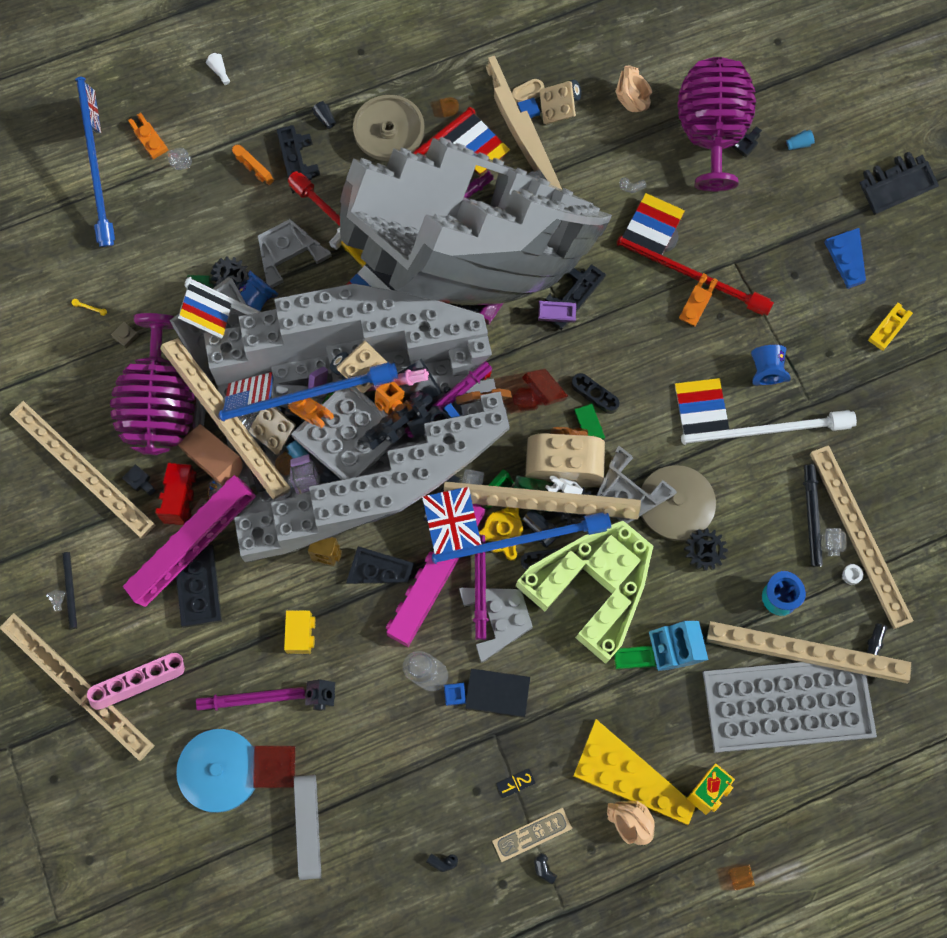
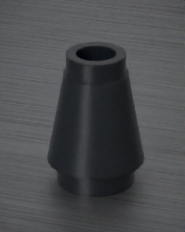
(324, 114)

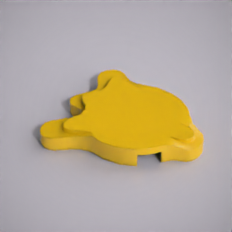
(502, 526)

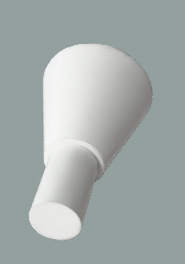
(216, 63)

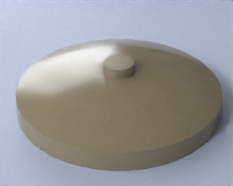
(388, 124)
(685, 511)

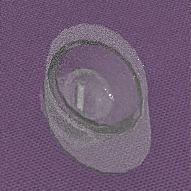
(425, 671)

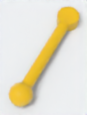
(76, 303)

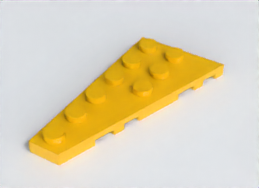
(619, 770)

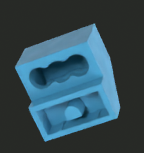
(678, 645)

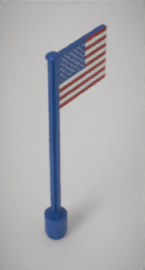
(255, 392)

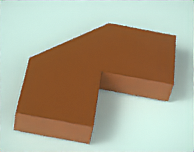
(476, 396)

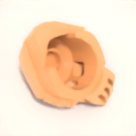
(633, 90)
(632, 821)

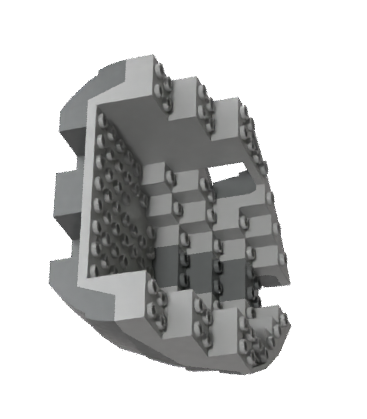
(456, 248)

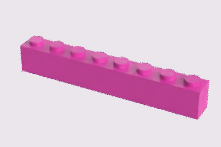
(189, 541)
(422, 595)

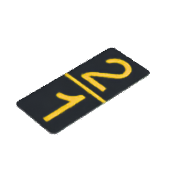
(515, 783)

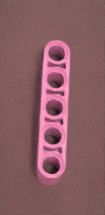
(128, 688)

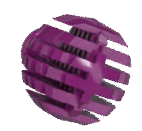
(716, 113)
(152, 397)

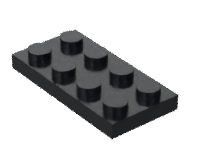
(199, 591)

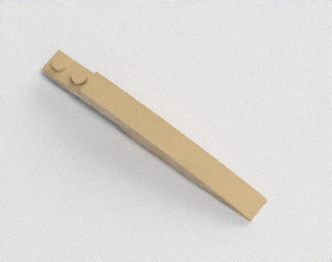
(520, 124)
(75, 686)

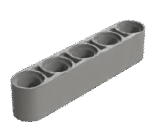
(307, 827)

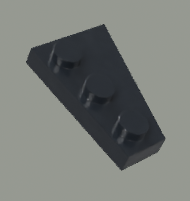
(378, 568)

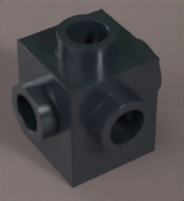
(320, 694)

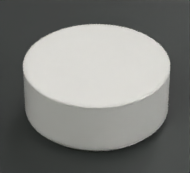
(852, 574)

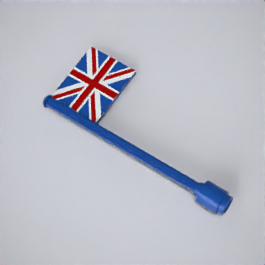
(103, 230)
(456, 530)

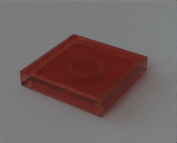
(545, 386)
(273, 766)

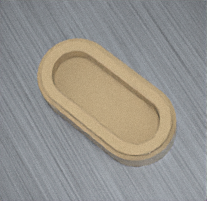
(528, 90)

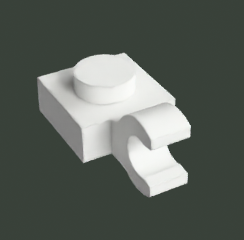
(565, 485)

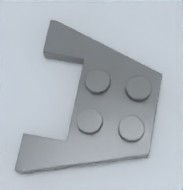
(283, 244)
(619, 486)
(507, 617)

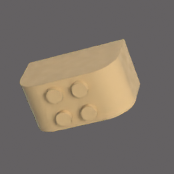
(567, 457)

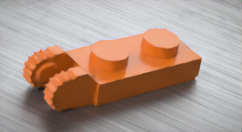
(148, 137)
(252, 164)
(697, 302)
(311, 411)

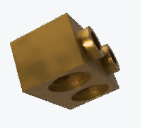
(325, 551)

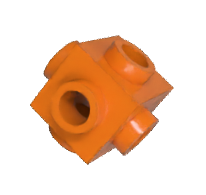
(388, 397)

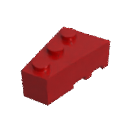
(177, 494)

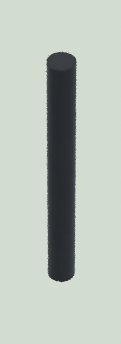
(69, 590)

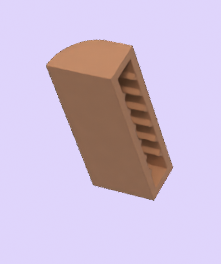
(211, 455)

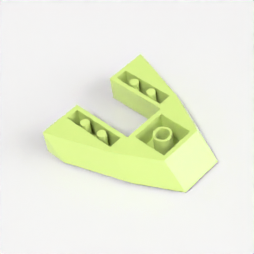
(614, 559)

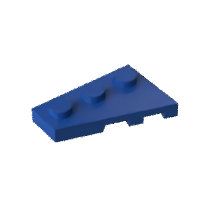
(848, 257)

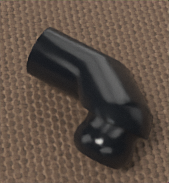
(444, 864)
(542, 869)

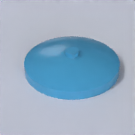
(216, 770)

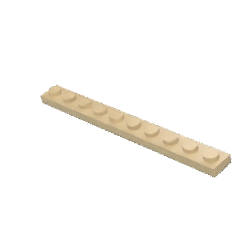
(232, 427)
(82, 470)
(549, 500)
(861, 537)
(809, 652)

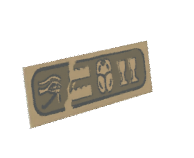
(532, 835)

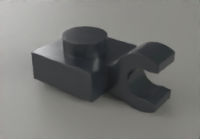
(748, 142)
(138, 479)

